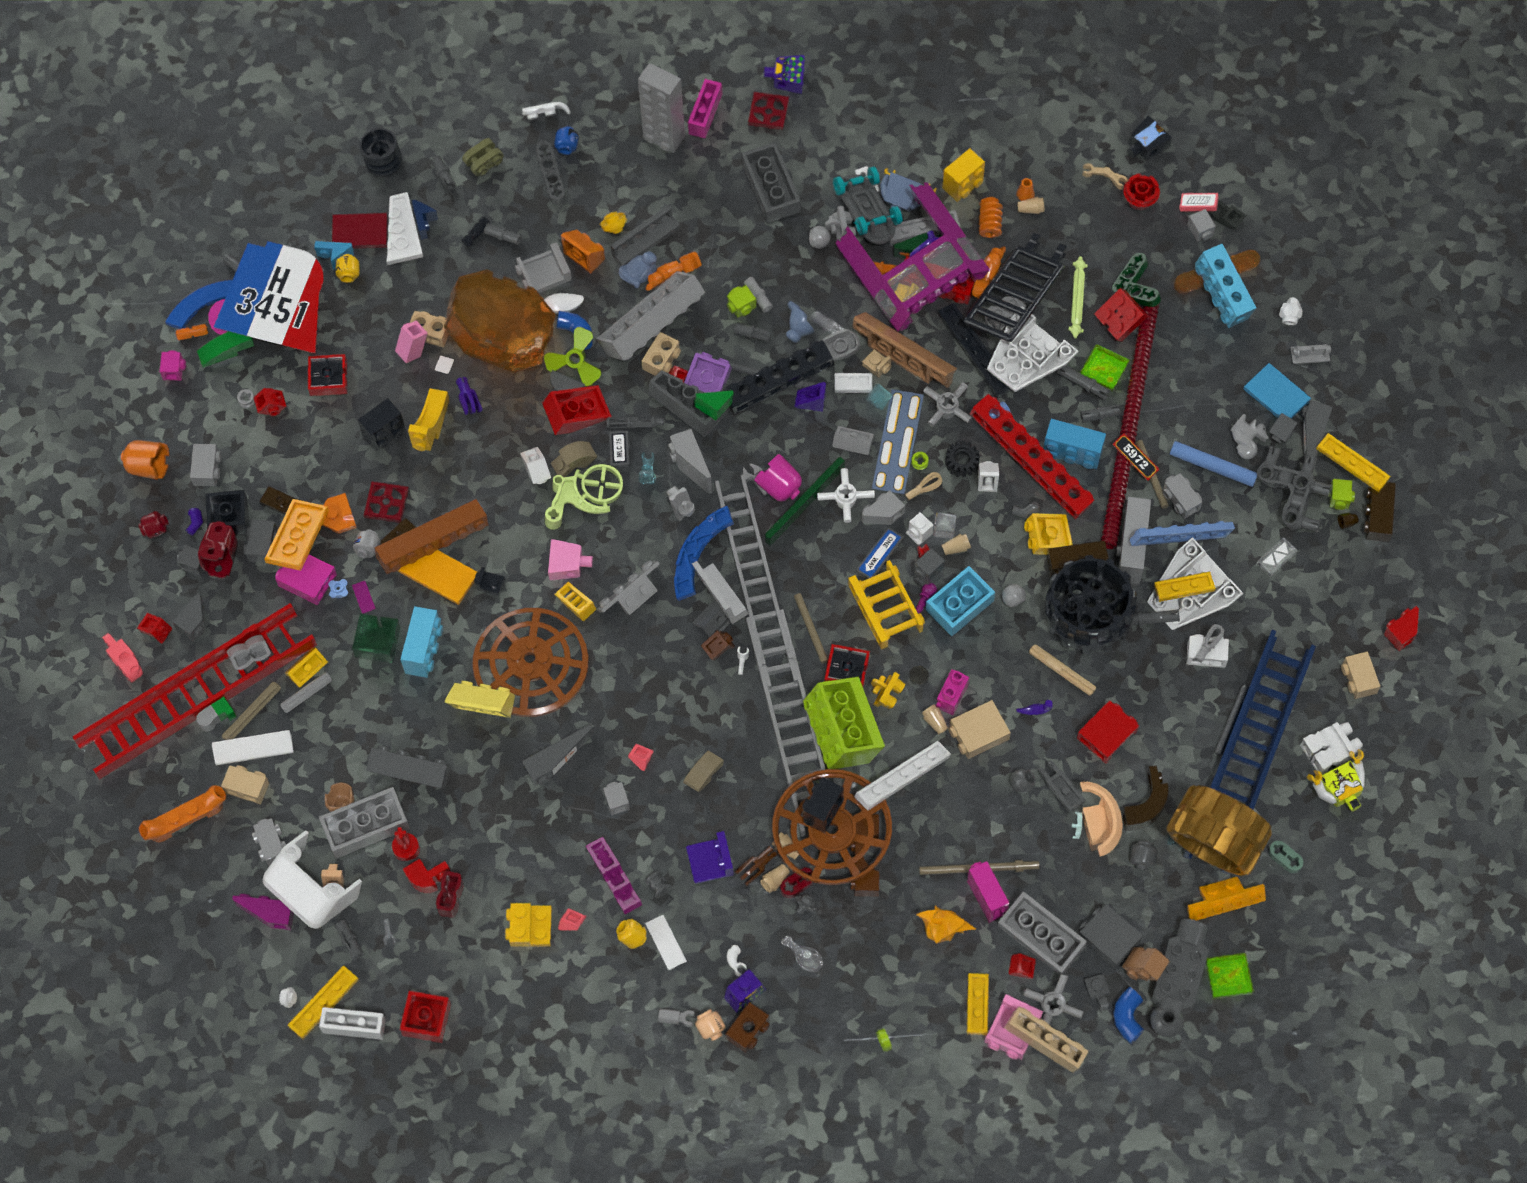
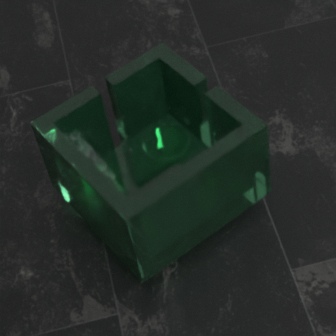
(374, 641)

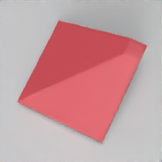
(640, 756)
(571, 920)

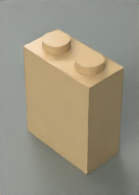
(979, 729)

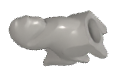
(1244, 433)

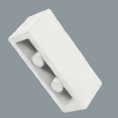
(352, 1023)

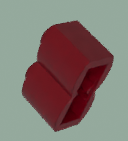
(447, 899)

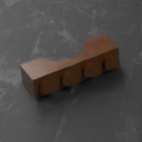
(869, 884)

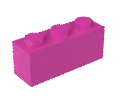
(705, 108)

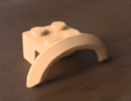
(1102, 821)

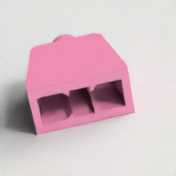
(566, 560)

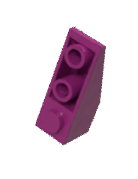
(268, 911)

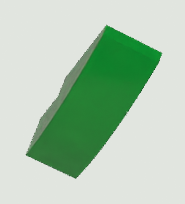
(223, 348)

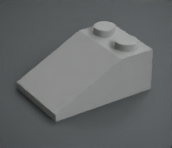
(689, 460)

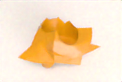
(943, 924)

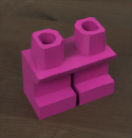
(952, 692)

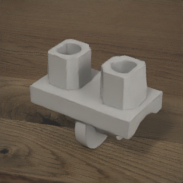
(838, 222)
(680, 502)

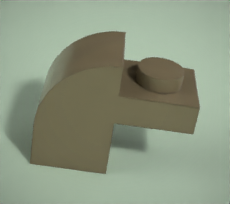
(573, 455)

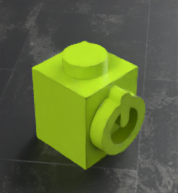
(741, 301)

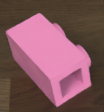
(411, 341)

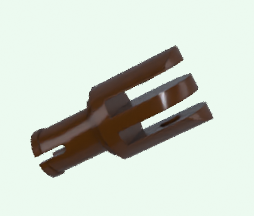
(757, 863)

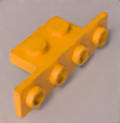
(1225, 897)

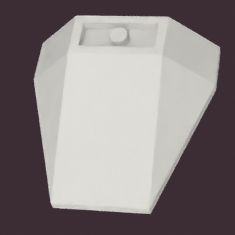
(1028, 356)
(1193, 560)

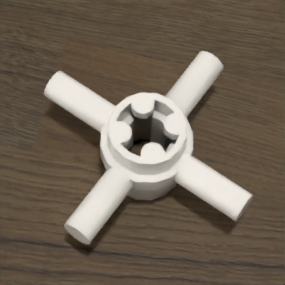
(846, 489)

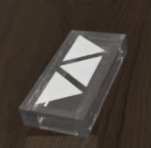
(1277, 557)

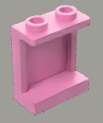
(1002, 1039)

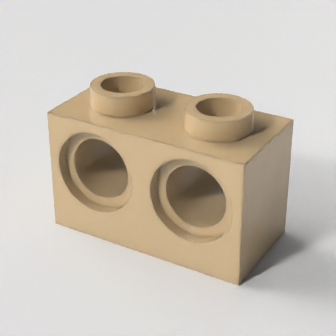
(431, 324)
(657, 354)

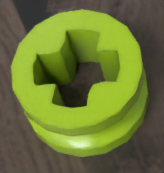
(920, 455)

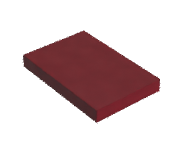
(361, 230)

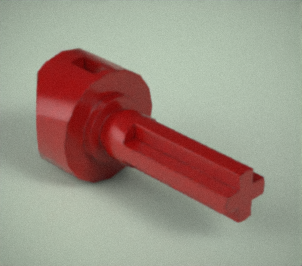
(405, 845)

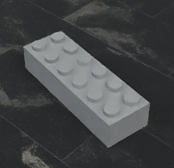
(661, 108)
(650, 315)

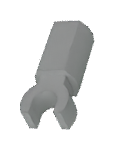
(675, 1017)

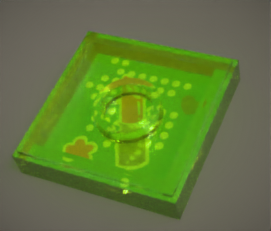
(1105, 367)
(1229, 976)

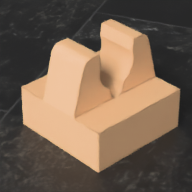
(332, 875)

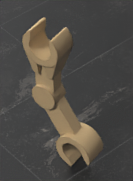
(1115, 178)

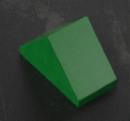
(714, 403)

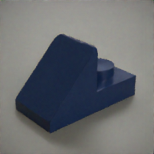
(423, 215)

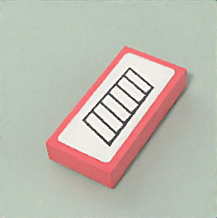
(1199, 201)

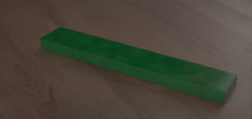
(804, 501)

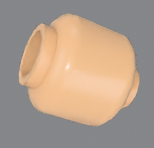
(710, 1025)

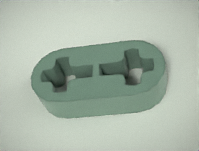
(1287, 853)

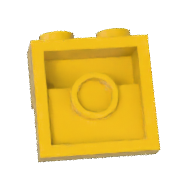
(1047, 532)
(529, 925)

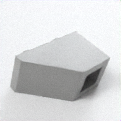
(884, 510)

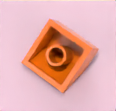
(582, 250)

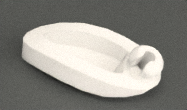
(564, 302)

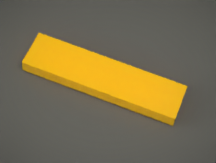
(1353, 462)
(327, 997)

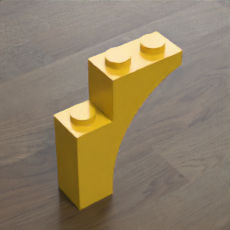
(430, 420)

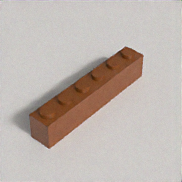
(431, 536)

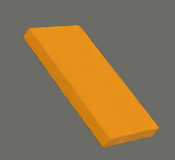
(296, 534)
(441, 575)

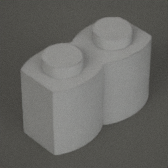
(252, 650)

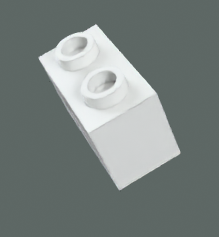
(1215, 658)

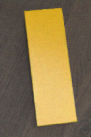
(1184, 586)
(977, 1004)

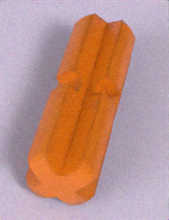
(195, 331)

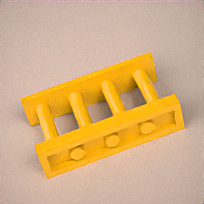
(874, 619)

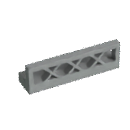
(721, 592)

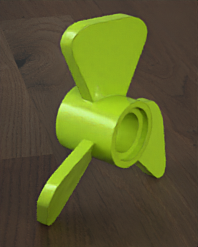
(587, 372)

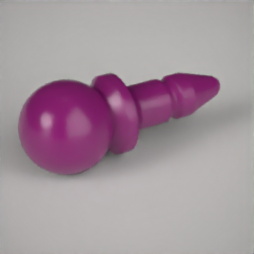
(927, 592)

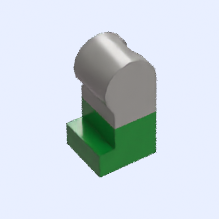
(215, 714)

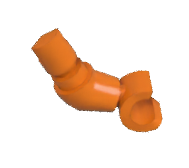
(993, 261)
(687, 264)

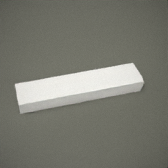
(252, 747)

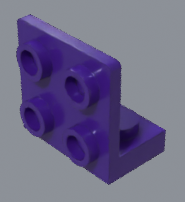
(710, 859)

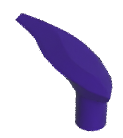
(931, 238)
(1036, 709)

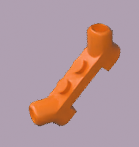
(204, 805)

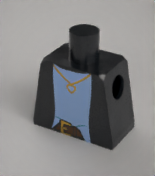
(1148, 139)

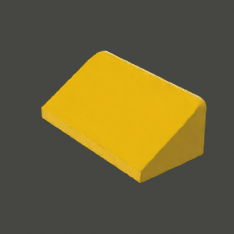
(306, 667)

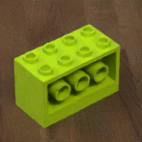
(843, 723)

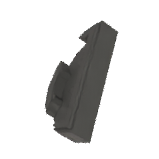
(562, 382)

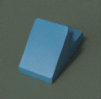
(333, 250)

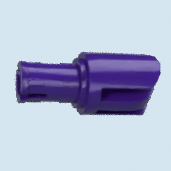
(468, 397)

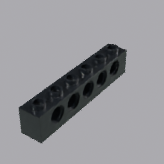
(788, 379)

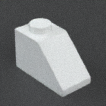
(536, 465)
(988, 476)

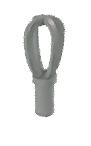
(1206, 647)

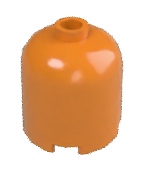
(145, 459)

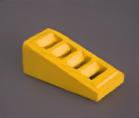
(584, 609)

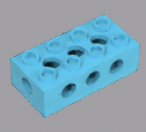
(1225, 286)

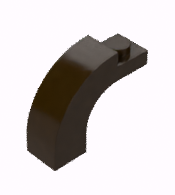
(1145, 814)

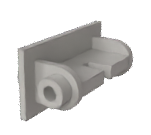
(1311, 354)

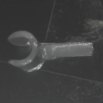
(388, 932)

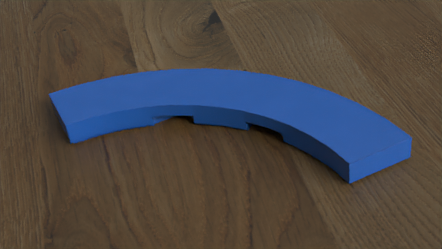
(195, 301)
(693, 548)

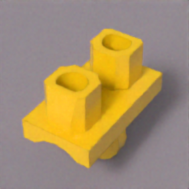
(891, 683)

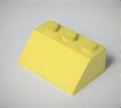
(481, 699)

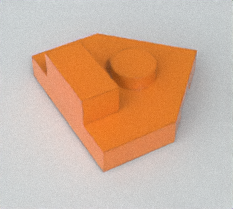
(339, 515)

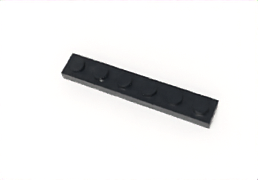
(972, 347)

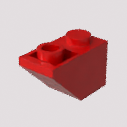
(1404, 630)

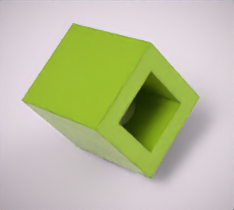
(1341, 494)

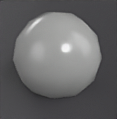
(819, 237)
(1013, 595)

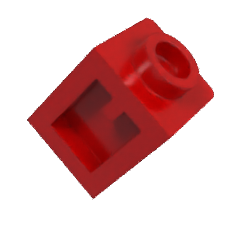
(154, 627)

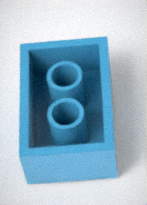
(1074, 444)

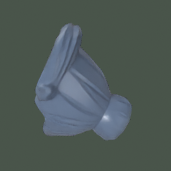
(638, 269)
(798, 323)

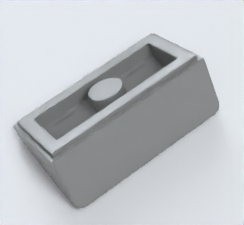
(853, 440)

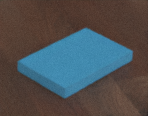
(1276, 392)

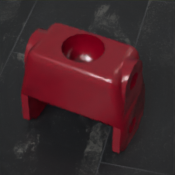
(213, 552)

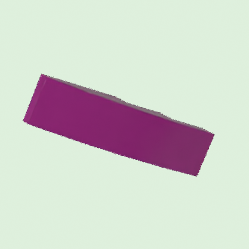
(613, 875)

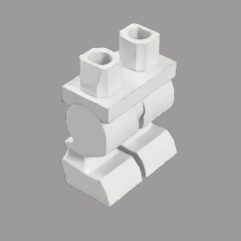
(1335, 743)

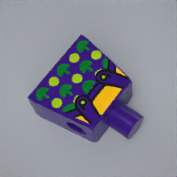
(787, 73)
(745, 990)

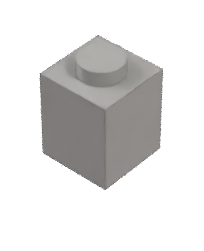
(1201, 225)
(616, 798)

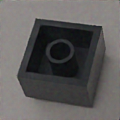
(382, 424)
(229, 508)
(823, 804)

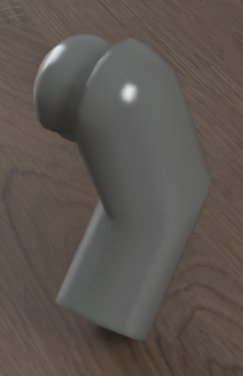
(1033, 507)

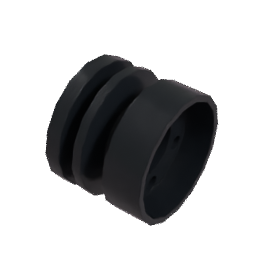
(380, 152)

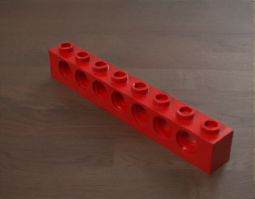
(1033, 466)

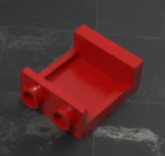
(1107, 731)

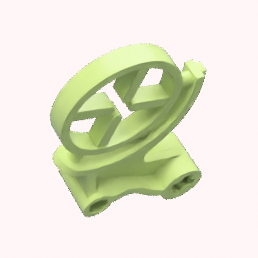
(567, 492)

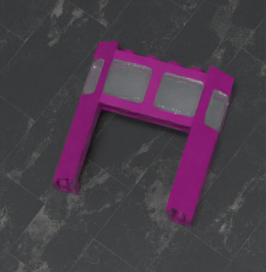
(924, 274)

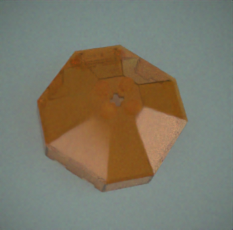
(499, 312)

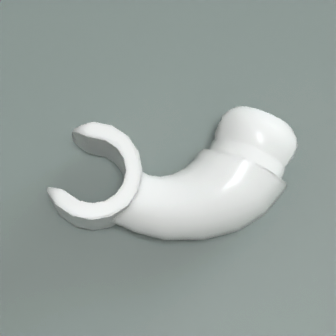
(732, 959)

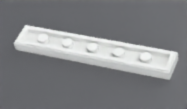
(902, 775)

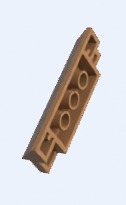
(903, 350)

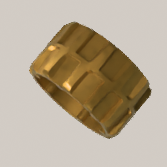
(1219, 830)

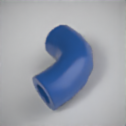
(570, 321)
(1124, 1015)

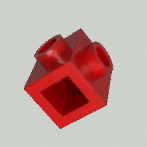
(270, 402)

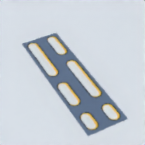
(897, 441)

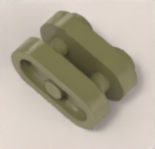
(483, 157)

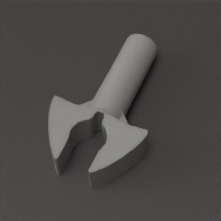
(749, 477)

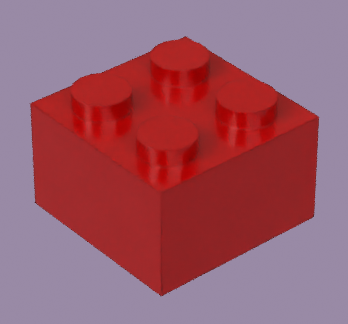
(425, 1016)

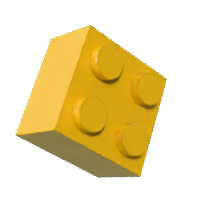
(963, 175)

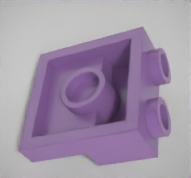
(708, 373)

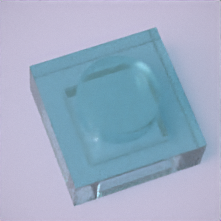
(879, 396)

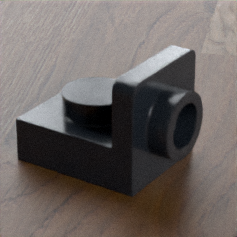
(489, 582)

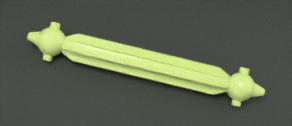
(1077, 298)

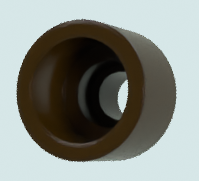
(1347, 520)

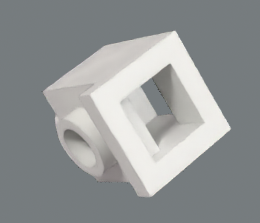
(919, 529)

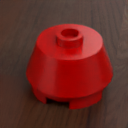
(1141, 191)

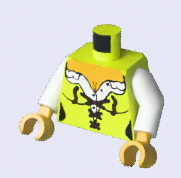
(1342, 783)

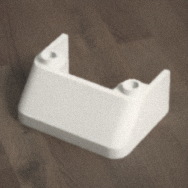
(300, 892)

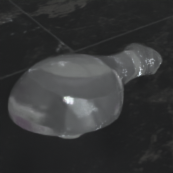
(806, 957)

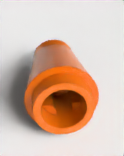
(1025, 190)

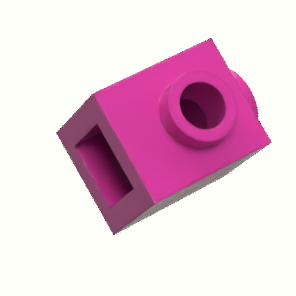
(172, 365)

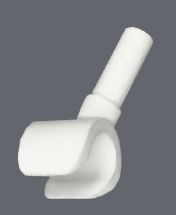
(742, 657)

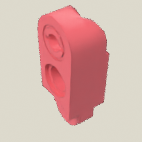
(123, 658)

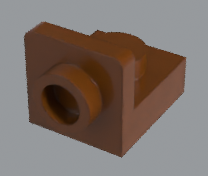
(717, 644)

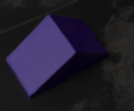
(811, 397)

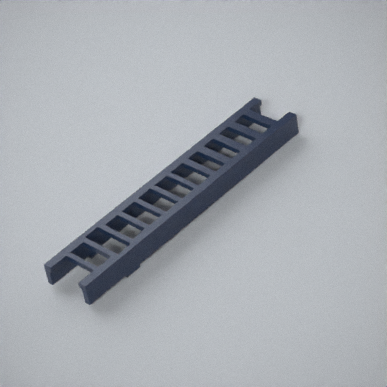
(1283, 716)

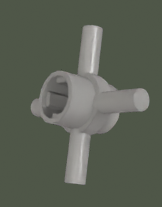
(952, 407)
(1057, 993)

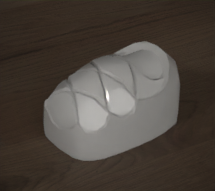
(842, 344)

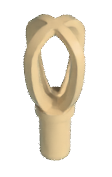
(919, 490)

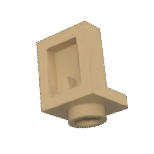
(877, 363)

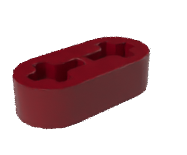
(799, 887)

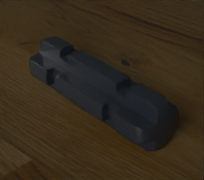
(475, 231)

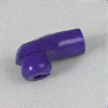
(196, 519)

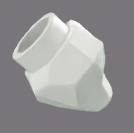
(1291, 311)

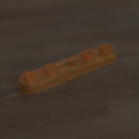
(1191, 280)

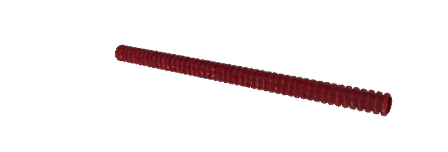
(1129, 426)

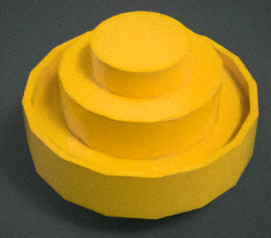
(613, 222)

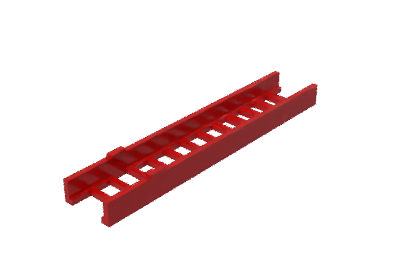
(177, 681)

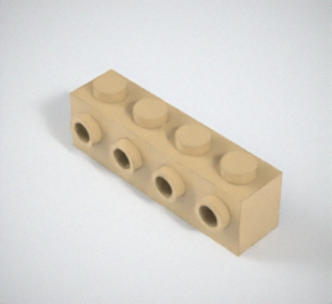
(1046, 1039)

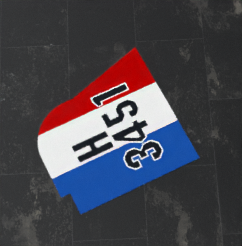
(274, 296)

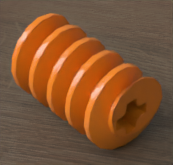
(990, 217)

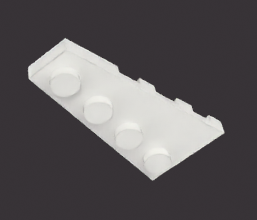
(403, 235)

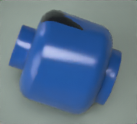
(566, 140)

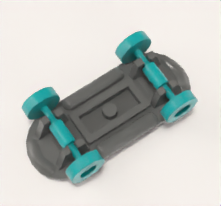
(867, 207)

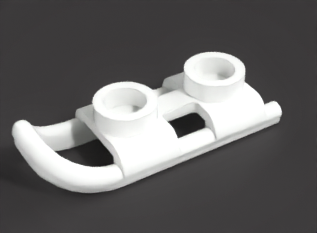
(548, 109)

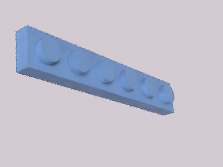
(1182, 533)

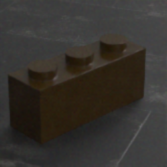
(1380, 513)
(1059, 555)

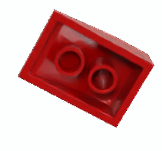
(575, 409)

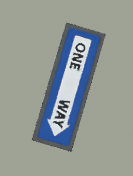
(879, 554)

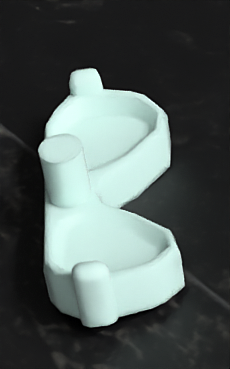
(1078, 825)

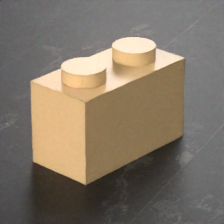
(1360, 675)
(245, 784)

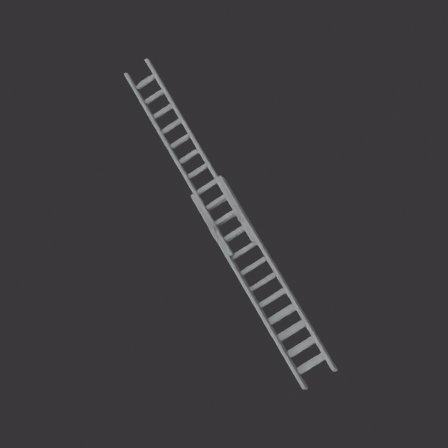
(760, 654)

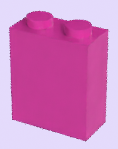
(308, 583)
(987, 891)

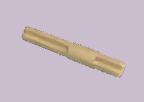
(1062, 669)

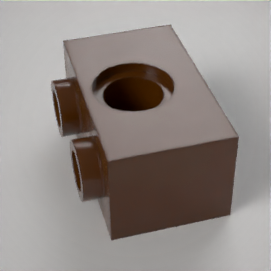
(750, 1016)

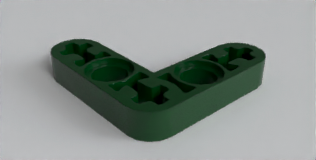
(1130, 283)

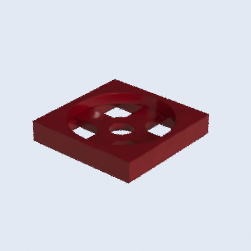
(771, 98)
(382, 515)

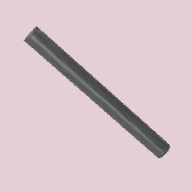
(1231, 720)

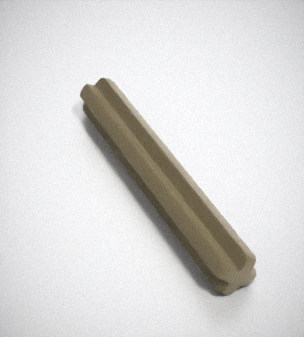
(247, 716)

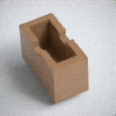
(1145, 964)

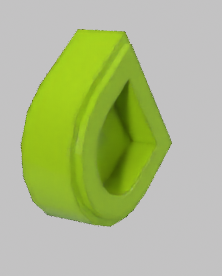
(884, 1040)

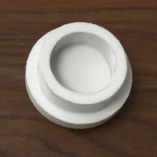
(288, 997)

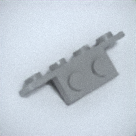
(634, 592)

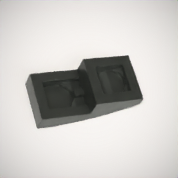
(1227, 216)

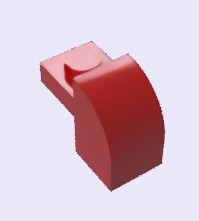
(424, 880)

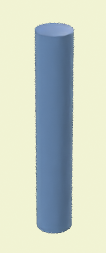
(1213, 464)

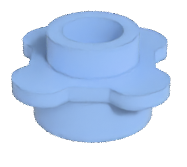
(342, 592)

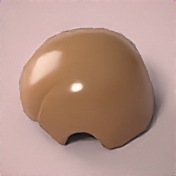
(339, 796)

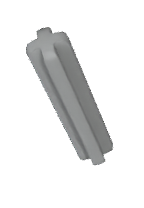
(306, 692)

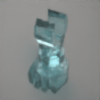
(647, 475)

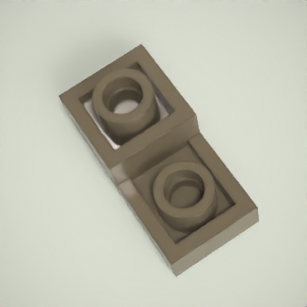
(702, 771)

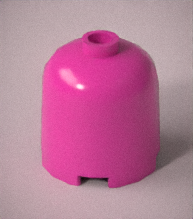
(780, 480)

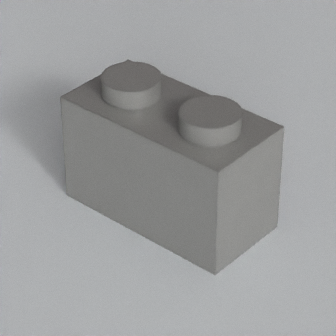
(205, 465)

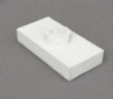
(853, 382)

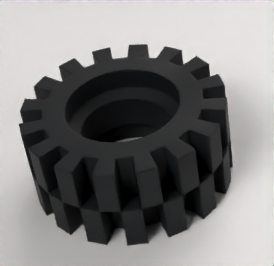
(963, 448)

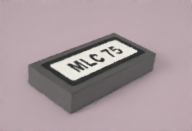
(619, 449)

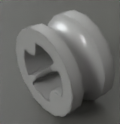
(245, 404)

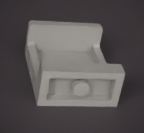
(544, 270)

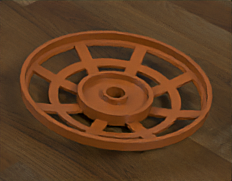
(539, 667)
(828, 842)

